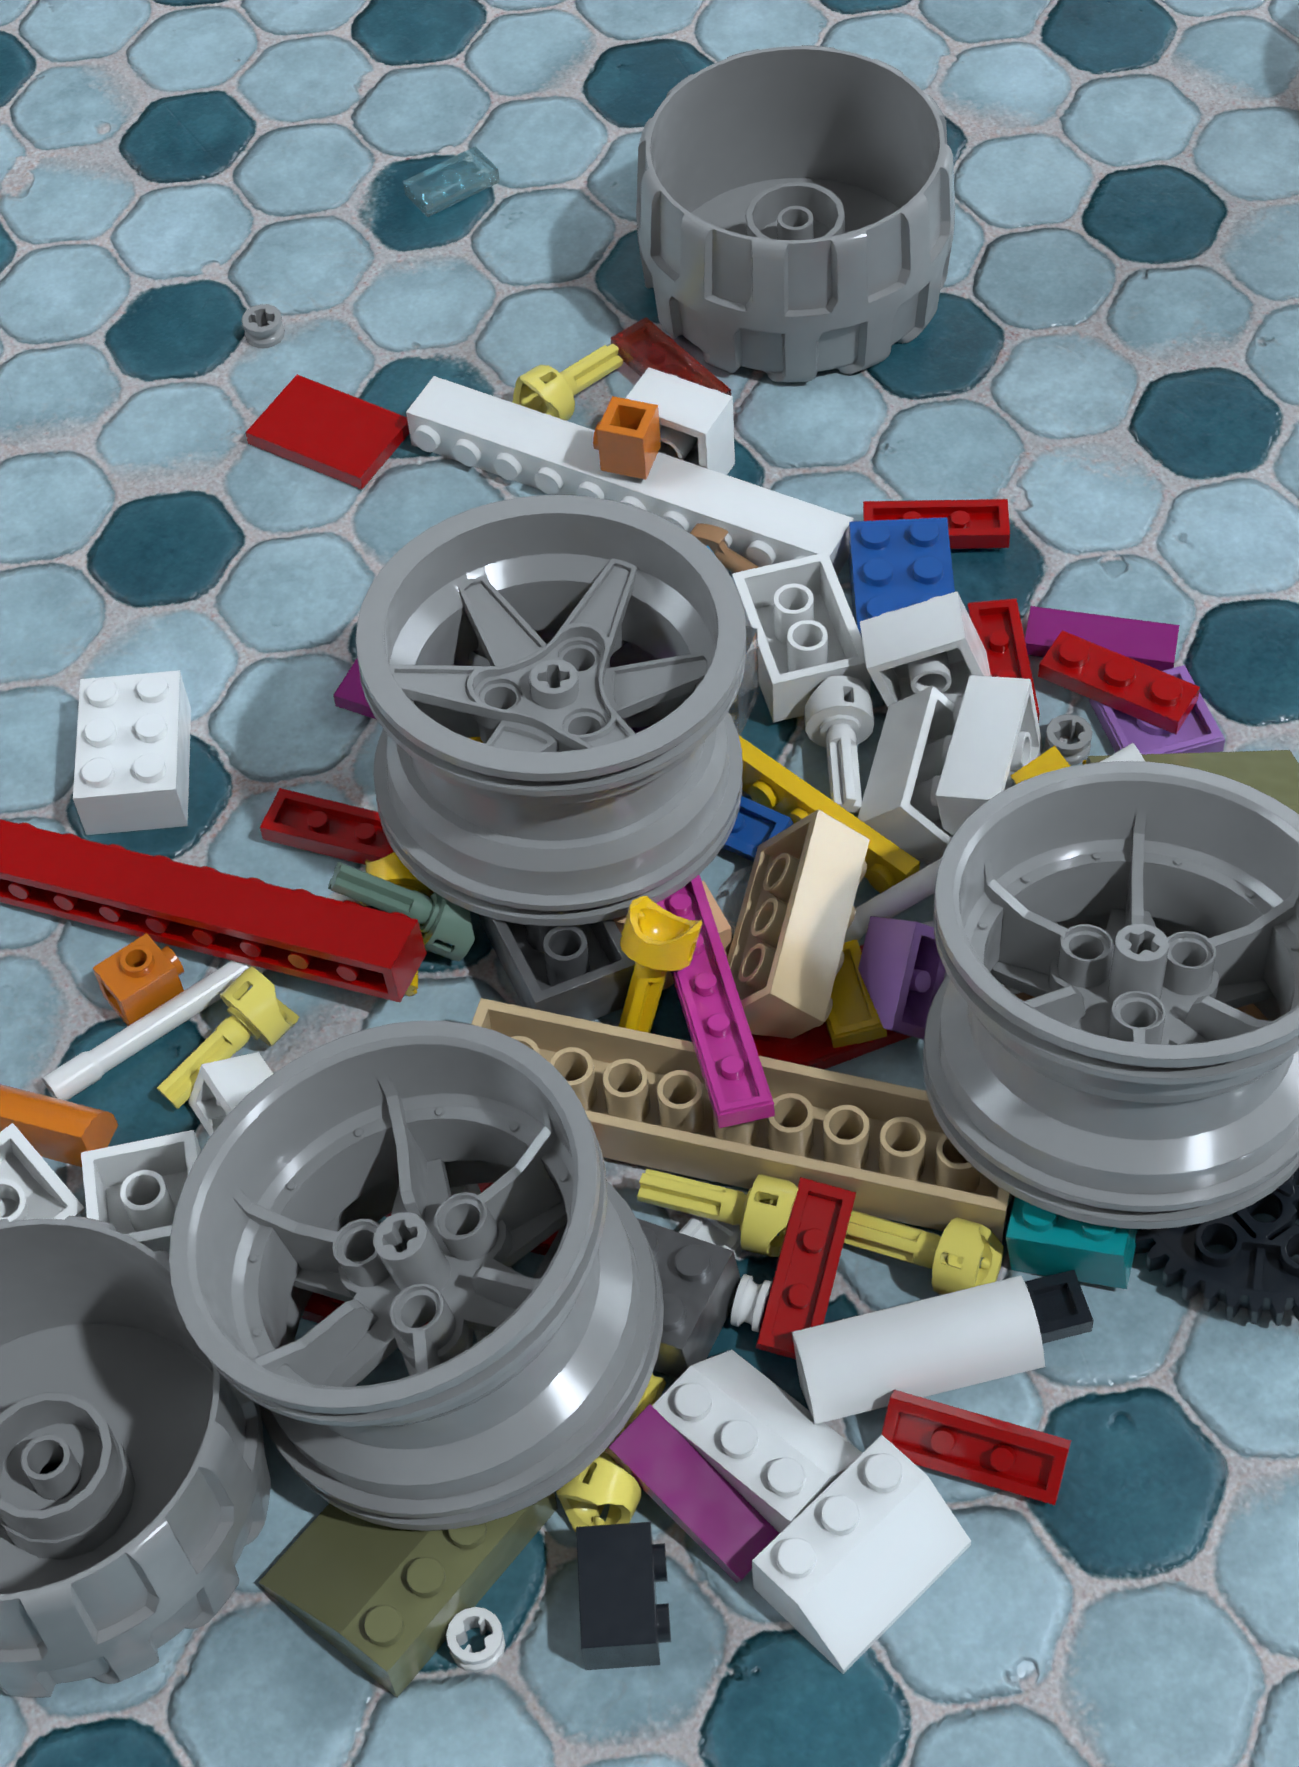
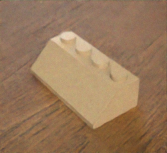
(796, 924)

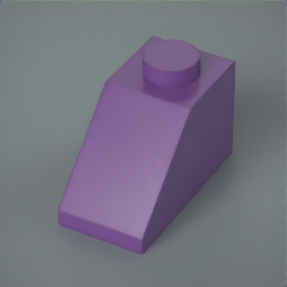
(901, 973)

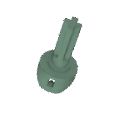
(438, 918)

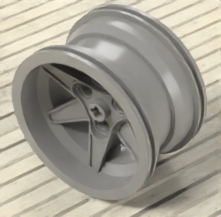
(550, 641)
(1139, 923)
(292, 1209)

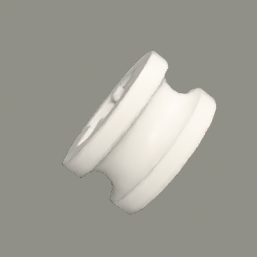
(750, 1302)
(457, 1636)

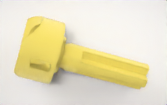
(554, 391)
(252, 1014)
(759, 1213)
(952, 1256)
(606, 1481)

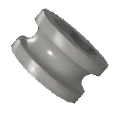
(263, 336)
(1074, 727)

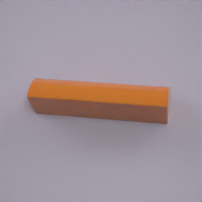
(56, 1126)

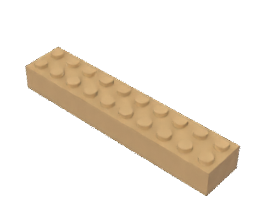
(826, 1127)

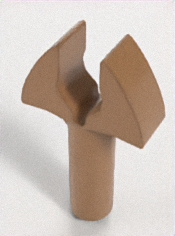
(715, 539)

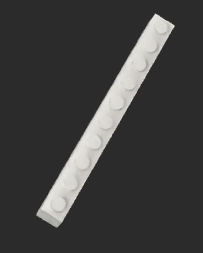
(562, 461)

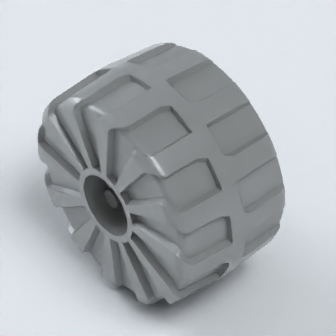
(796, 210)
(151, 1452)

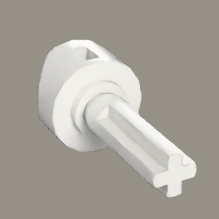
(840, 729)

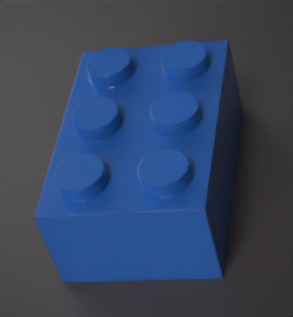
(897, 564)

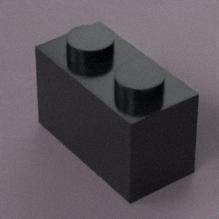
(619, 1596)

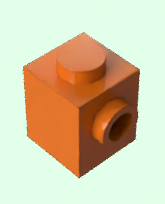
(628, 437)
(139, 978)

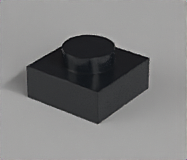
(1060, 1306)

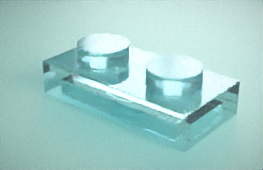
(451, 181)

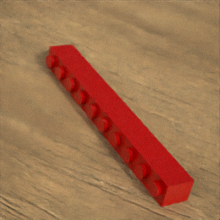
(210, 911)

